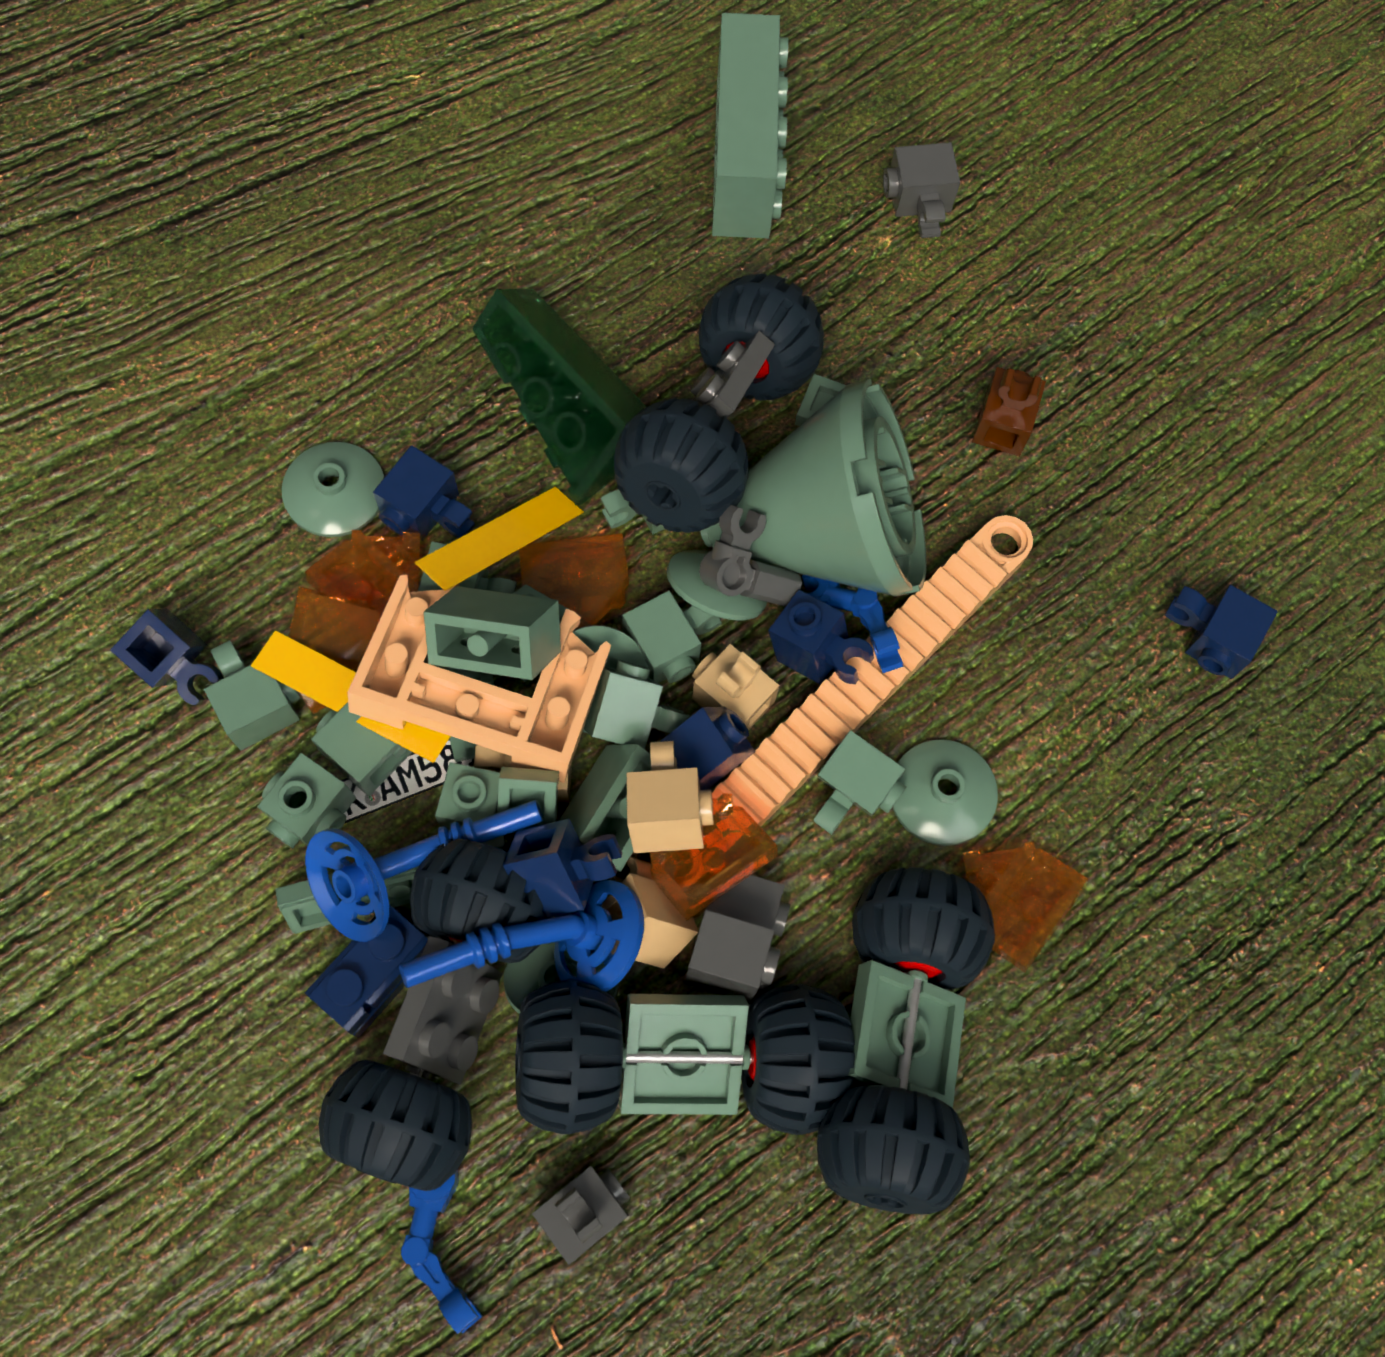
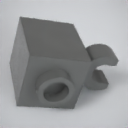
(923, 183)
(582, 1212)

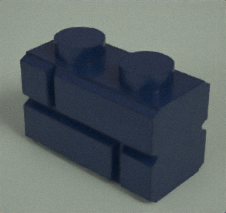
(367, 975)

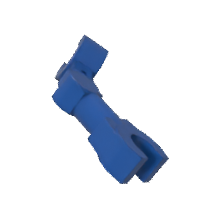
(869, 610)
(426, 1265)

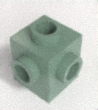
(304, 802)

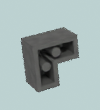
(736, 938)

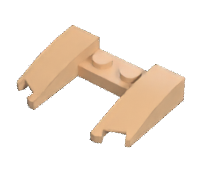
(401, 687)

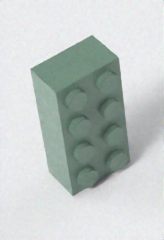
(749, 126)

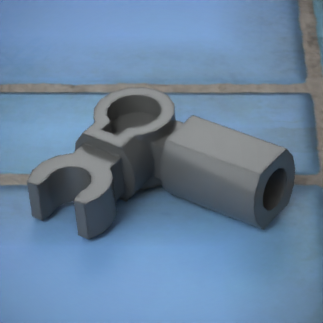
(731, 570)

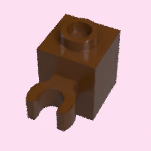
(1009, 411)

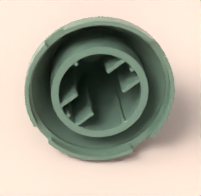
(840, 498)

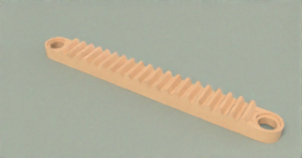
(921, 628)

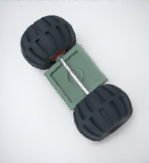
(681, 1056)
(897, 1135)

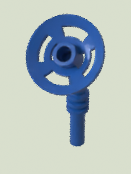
(367, 875)
(581, 934)

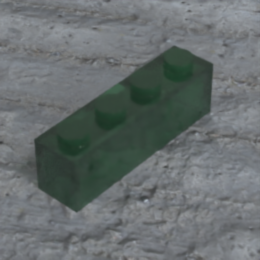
(560, 386)

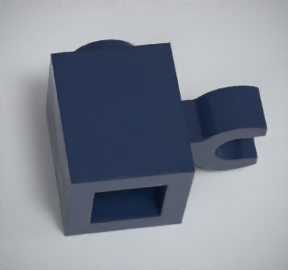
(419, 495)
(1226, 629)
(815, 639)
(164, 651)
(712, 743)
(560, 866)

